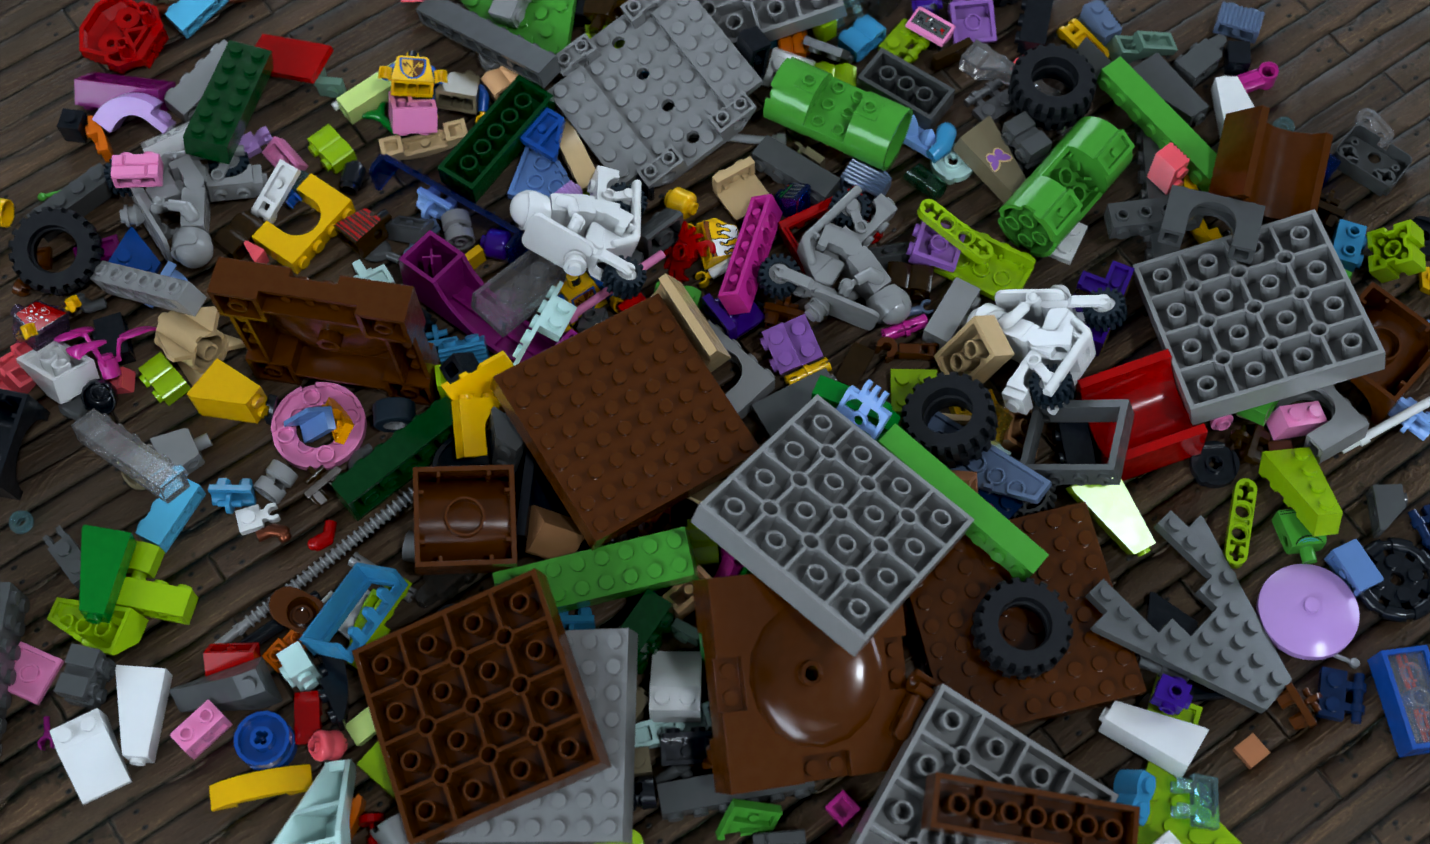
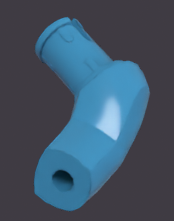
(945, 139)

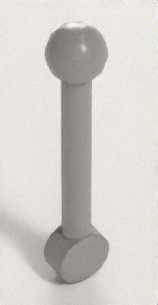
(1353, 663)

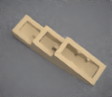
(576, 156)

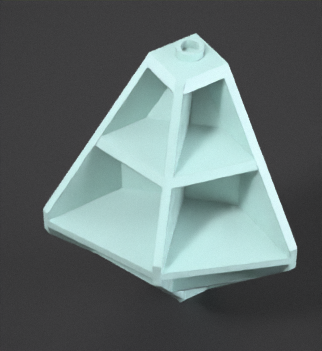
(324, 809)

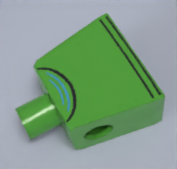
(1296, 537)

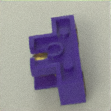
(1118, 277)

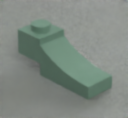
(1141, 45)

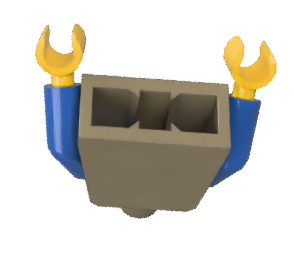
(462, 94)

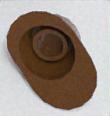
(294, 608)

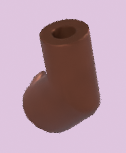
(274, 530)

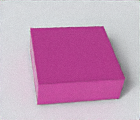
(842, 808)

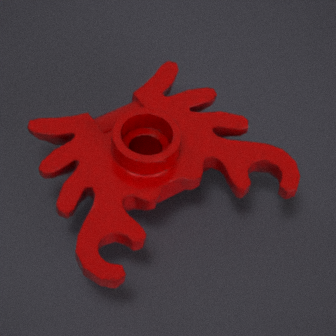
(686, 252)

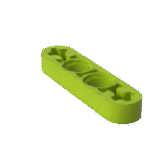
(953, 233)
(1241, 523)

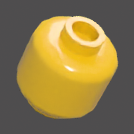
(681, 200)

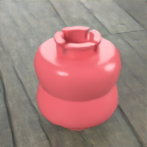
(327, 745)

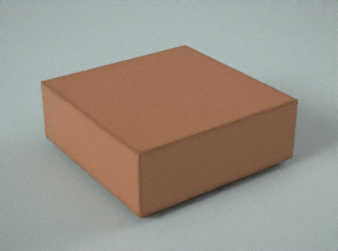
(1251, 751)

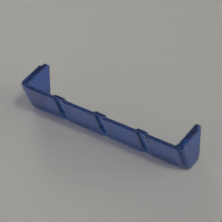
(385, 167)

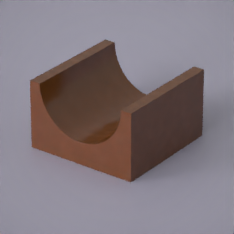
(1270, 164)
(1407, 350)
(464, 519)

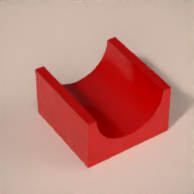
(1160, 425)

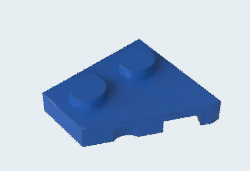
(545, 134)
(135, 253)

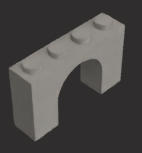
(754, 381)
(1341, 431)

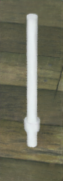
(1391, 422)

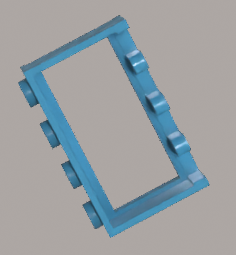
(343, 601)

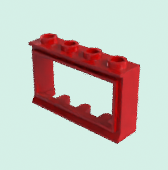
(798, 220)

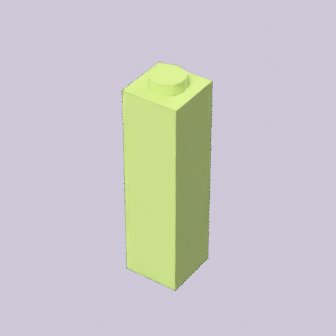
(364, 97)

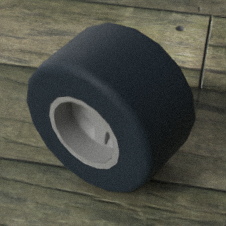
(393, 413)

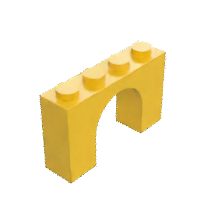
(298, 250)
(469, 423)

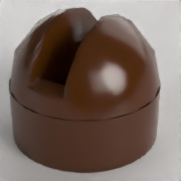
(20, 288)

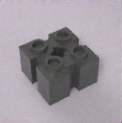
(1026, 142)
(85, 677)

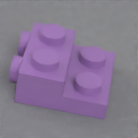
(973, 20)
(932, 248)
(791, 345)

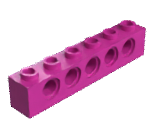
(750, 250)

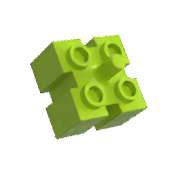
(1396, 251)

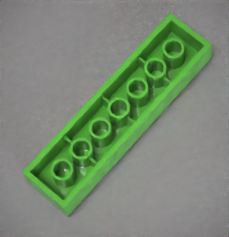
(615, 569)

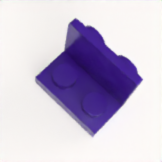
(735, 324)

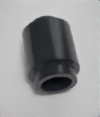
(352, 177)

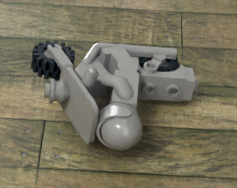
(188, 190)
(835, 250)

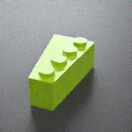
(1303, 487)

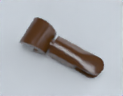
(906, 350)
(920, 686)

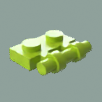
(901, 39)

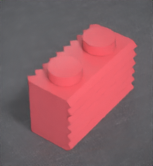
(1168, 168)

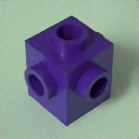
(1171, 694)

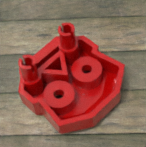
(134, 41)

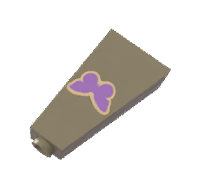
(990, 159)

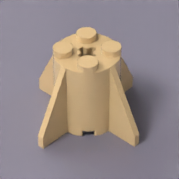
(194, 340)

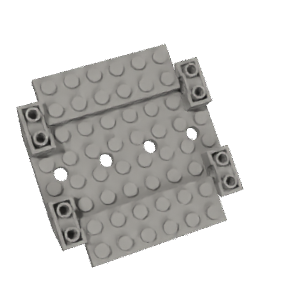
(687, 65)

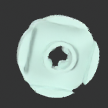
(951, 173)

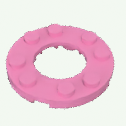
(329, 455)

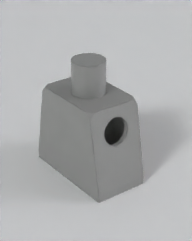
(183, 448)

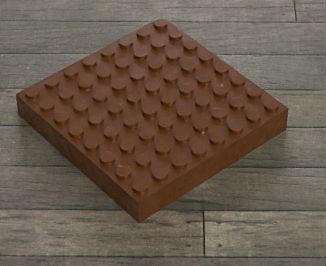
(624, 420)
(1092, 669)
(479, 709)

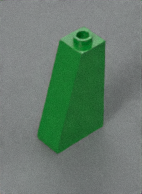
(102, 570)

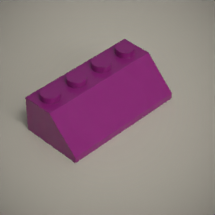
(98, 88)

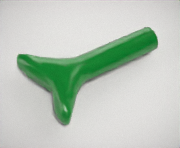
(379, 115)

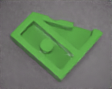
(748, 818)

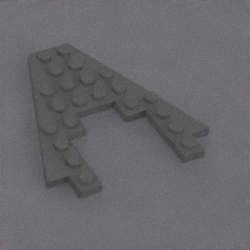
(1229, 647)

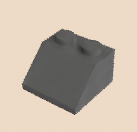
(660, 232)
(504, 441)

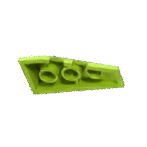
(111, 638)

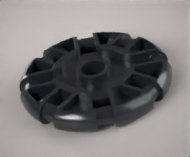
(1410, 574)

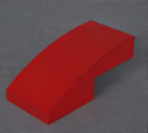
(307, 715)

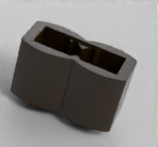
(232, 237)
(913, 279)

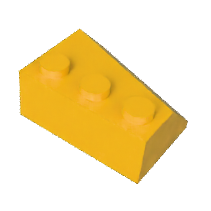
(480, 379)

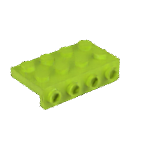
(1004, 271)

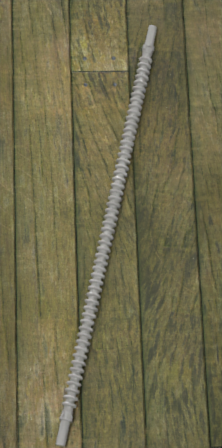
(301, 580)

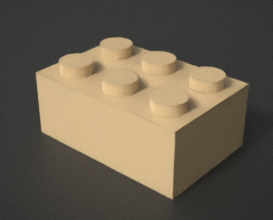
(976, 349)

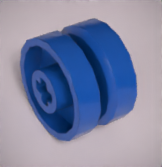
(262, 728)

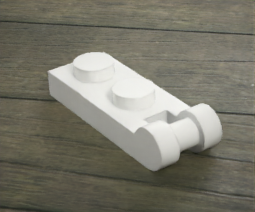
(275, 191)

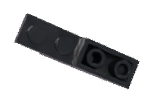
(334, 689)

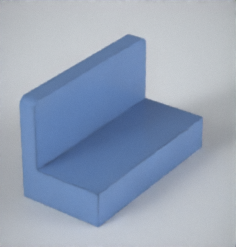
(314, 422)
(1354, 567)

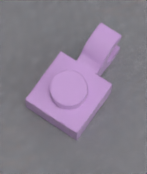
(253, 143)

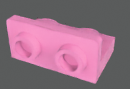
(200, 729)

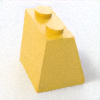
(228, 395)

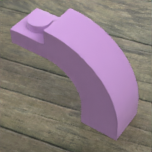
(115, 111)

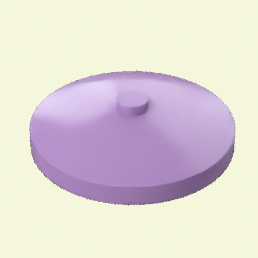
(1308, 611)

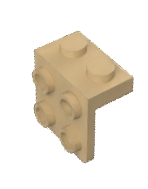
(737, 186)

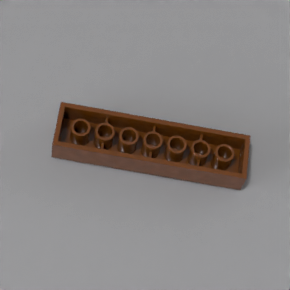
(1023, 814)

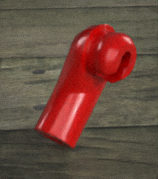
(325, 538)

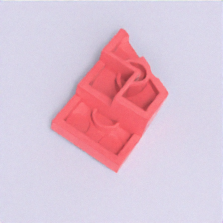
(12, 374)

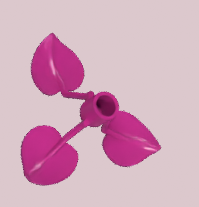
(107, 362)

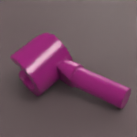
(46, 735)

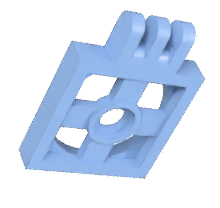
(869, 401)

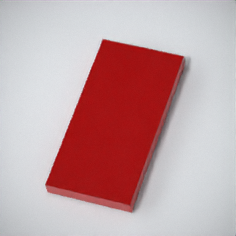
(296, 58)

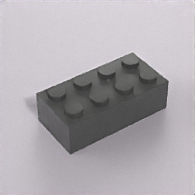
(907, 86)

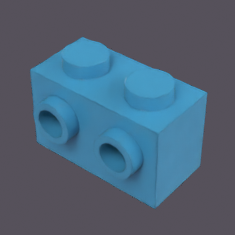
(1348, 241)

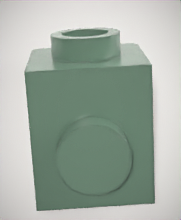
(329, 86)
(685, 633)

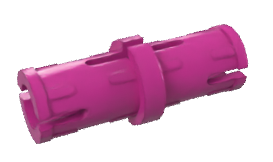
(906, 327)

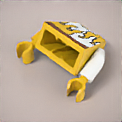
(724, 238)

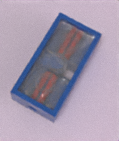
(1404, 692)

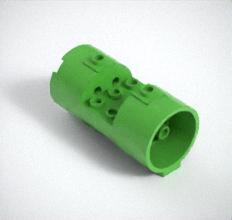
(837, 113)
(1065, 185)

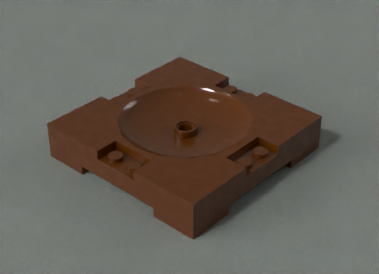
(328, 331)
(766, 714)

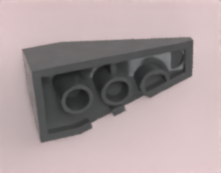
(233, 689)

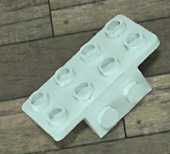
(551, 323)

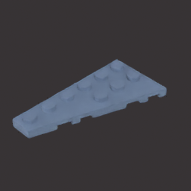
(996, 469)

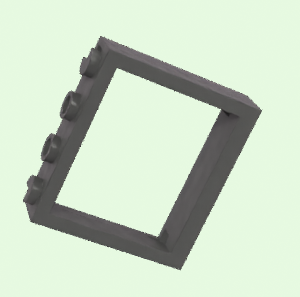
(1082, 411)

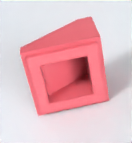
(256, 253)
(124, 383)

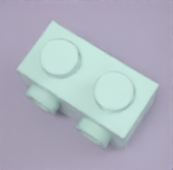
(298, 667)

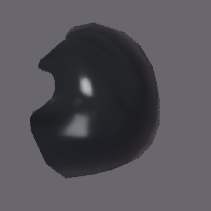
(100, 396)

